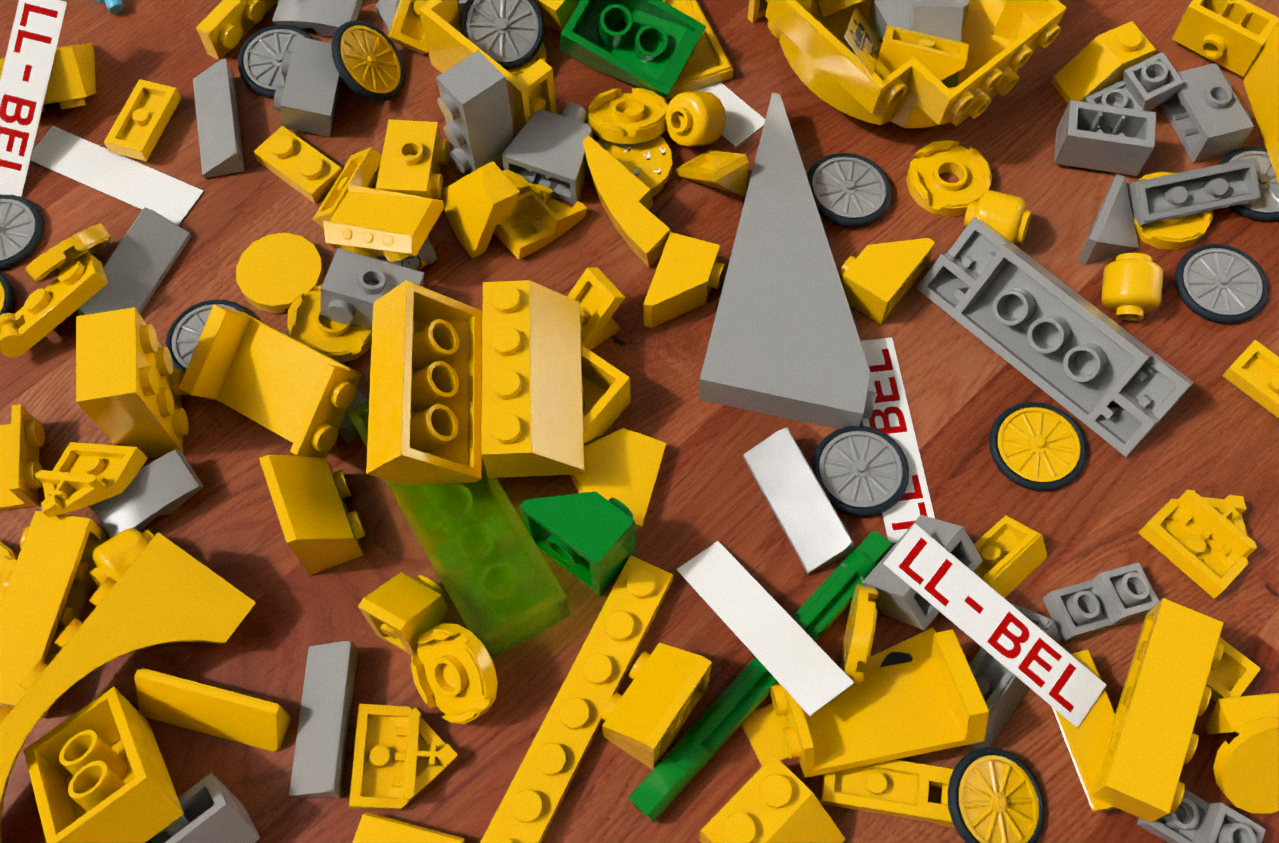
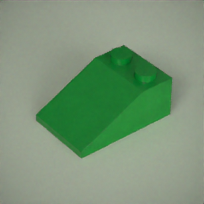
(632, 40)

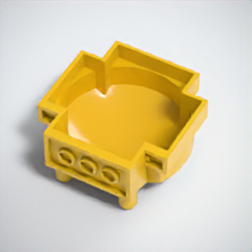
(999, 41)

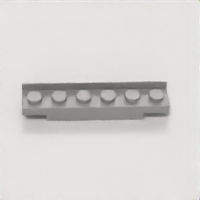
(1054, 336)

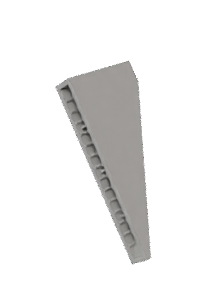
(782, 318)

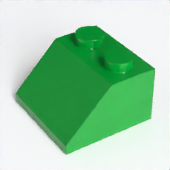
(582, 535)

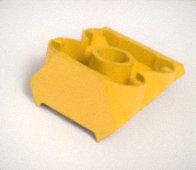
(381, 223)

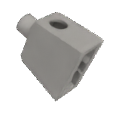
(552, 151)

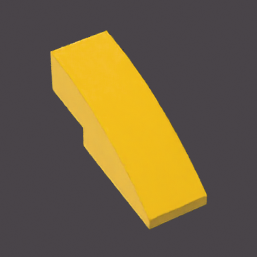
(626, 203)

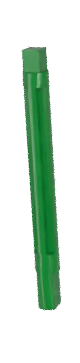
(751, 686)

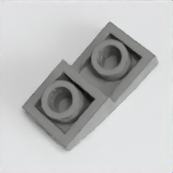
(321, 15)
(1142, 85)
(153, 492)
(1101, 602)
(1204, 823)

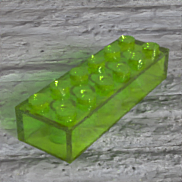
(480, 555)

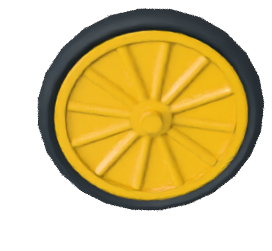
(368, 61)
(1037, 446)
(995, 798)

